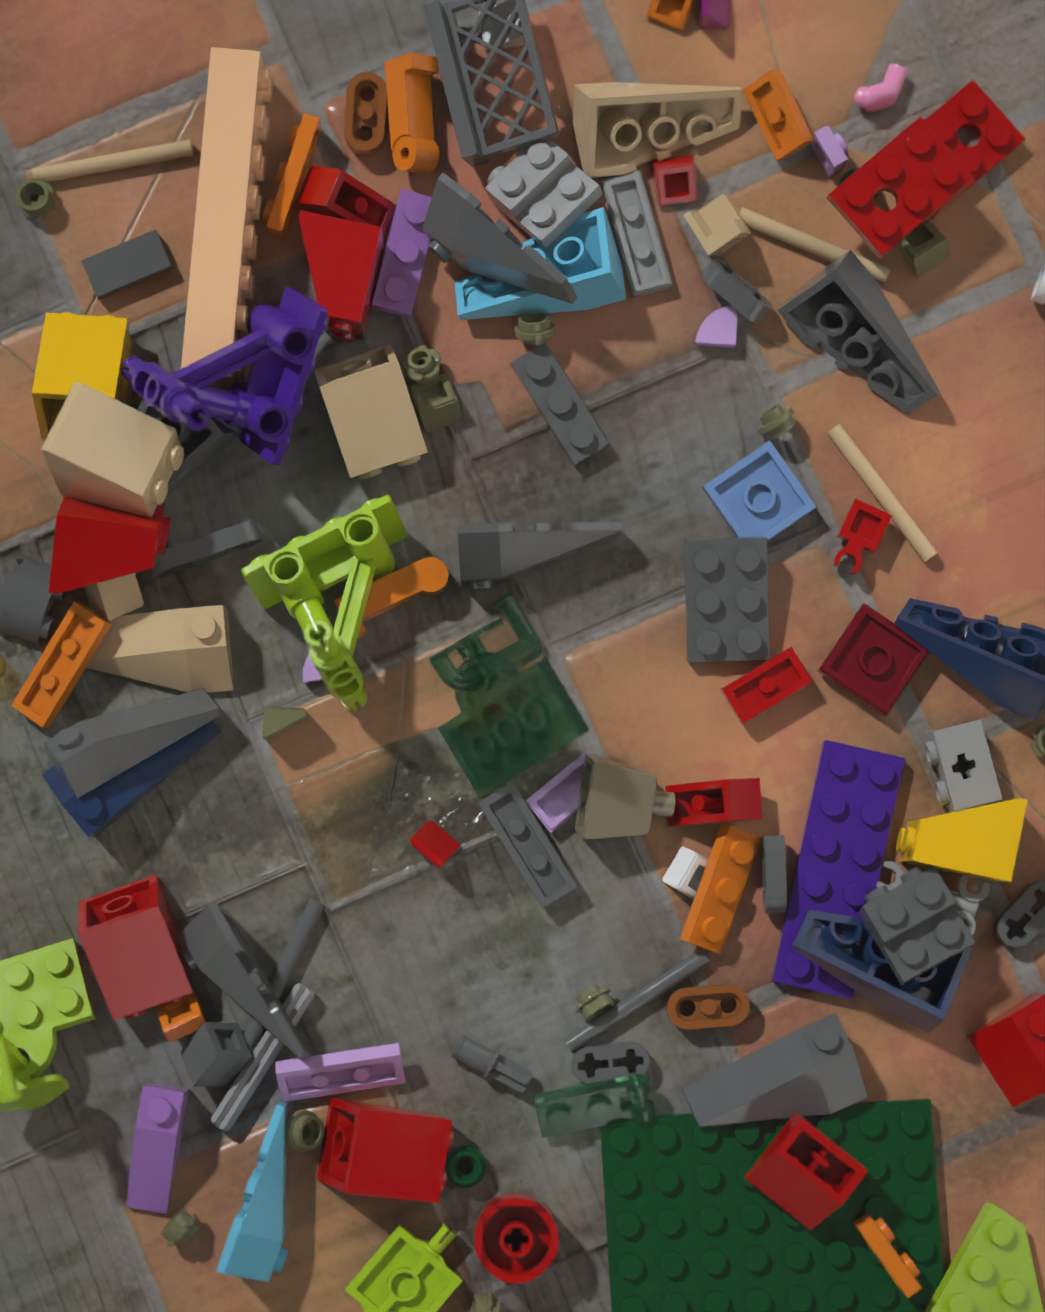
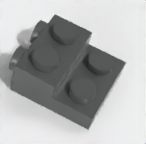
(915, 923)

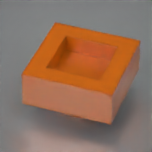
(181, 1017)

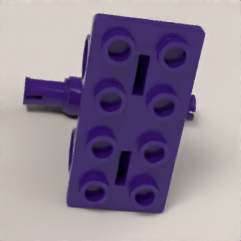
(282, 357)

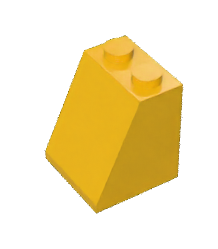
(79, 351)
(967, 841)

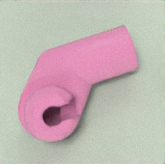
(883, 94)

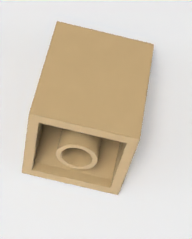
(371, 412)
(111, 453)

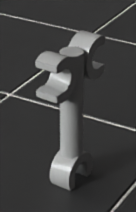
(965, 904)

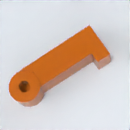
(412, 112)
(424, 576)

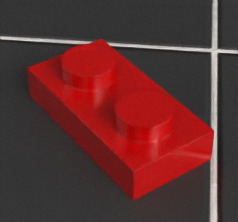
(766, 685)

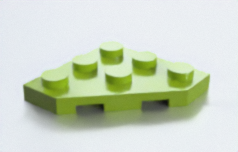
(990, 1269)

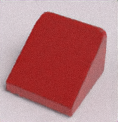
(675, 180)
(434, 843)

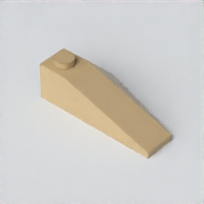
(638, 122)
(170, 649)

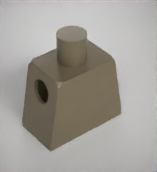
(618, 800)

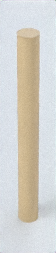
(113, 161)
(807, 242)
(882, 492)

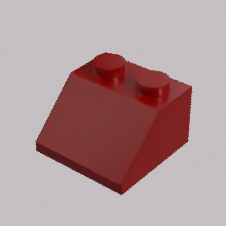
(1015, 1049)

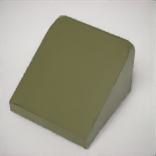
(924, 248)
(436, 403)
(279, 719)

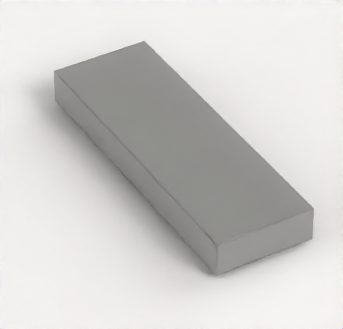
(636, 234)

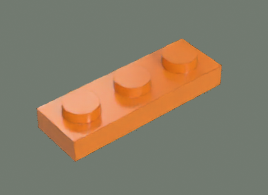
(291, 176)
(61, 664)
(720, 888)

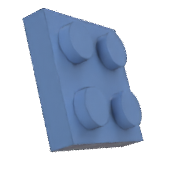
(759, 495)

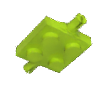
(406, 1274)

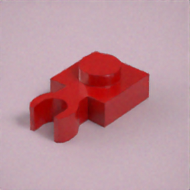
(862, 531)

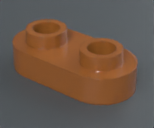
(365, 115)
(707, 1007)

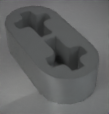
(736, 290)
(774, 874)
(1018, 908)
(609, 1052)

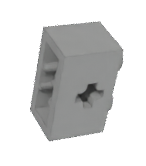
(970, 746)

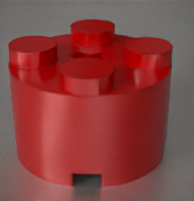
(534, 1253)

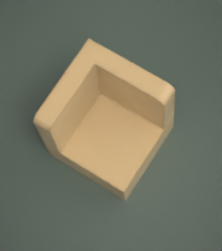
(717, 225)
(114, 596)

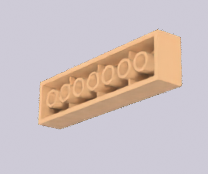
(227, 205)

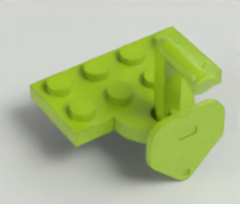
(38, 996)

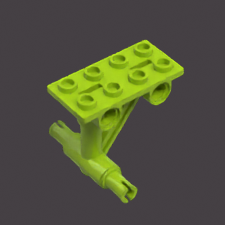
(343, 549)

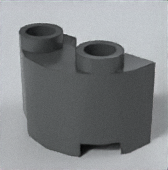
(26, 601)

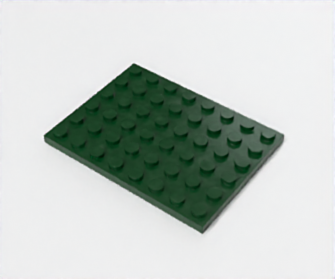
(706, 1240)

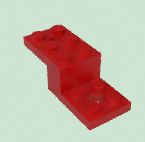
(925, 168)

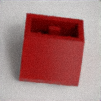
(806, 1172)

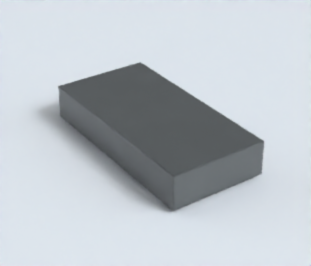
(127, 264)

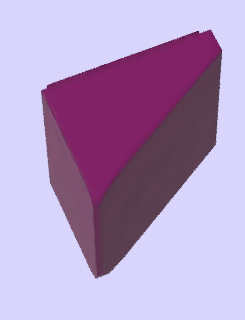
(714, 14)

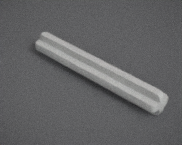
(259, 1063)

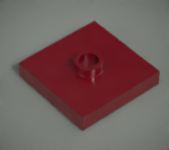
(873, 660)

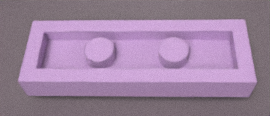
(340, 1072)

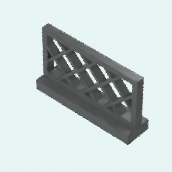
(462, 91)

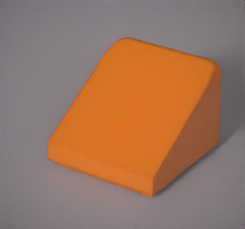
(671, 12)

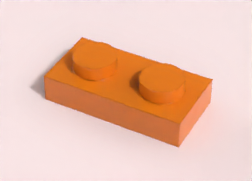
(778, 114)
(898, 1267)

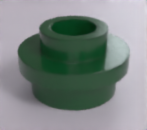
(472, 1178)

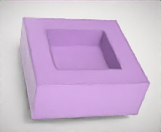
(830, 150)

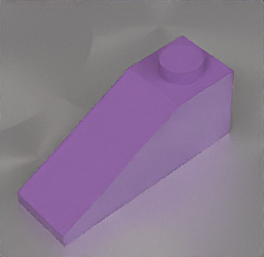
(156, 1146)

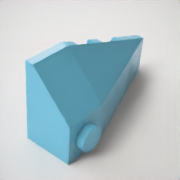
(581, 253)
(260, 1227)

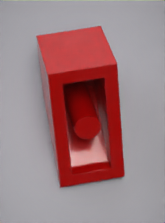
(344, 197)
(716, 802)

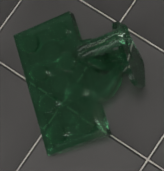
(505, 715)

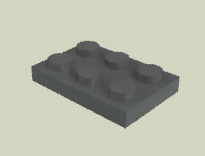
(726, 599)

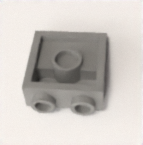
(542, 191)

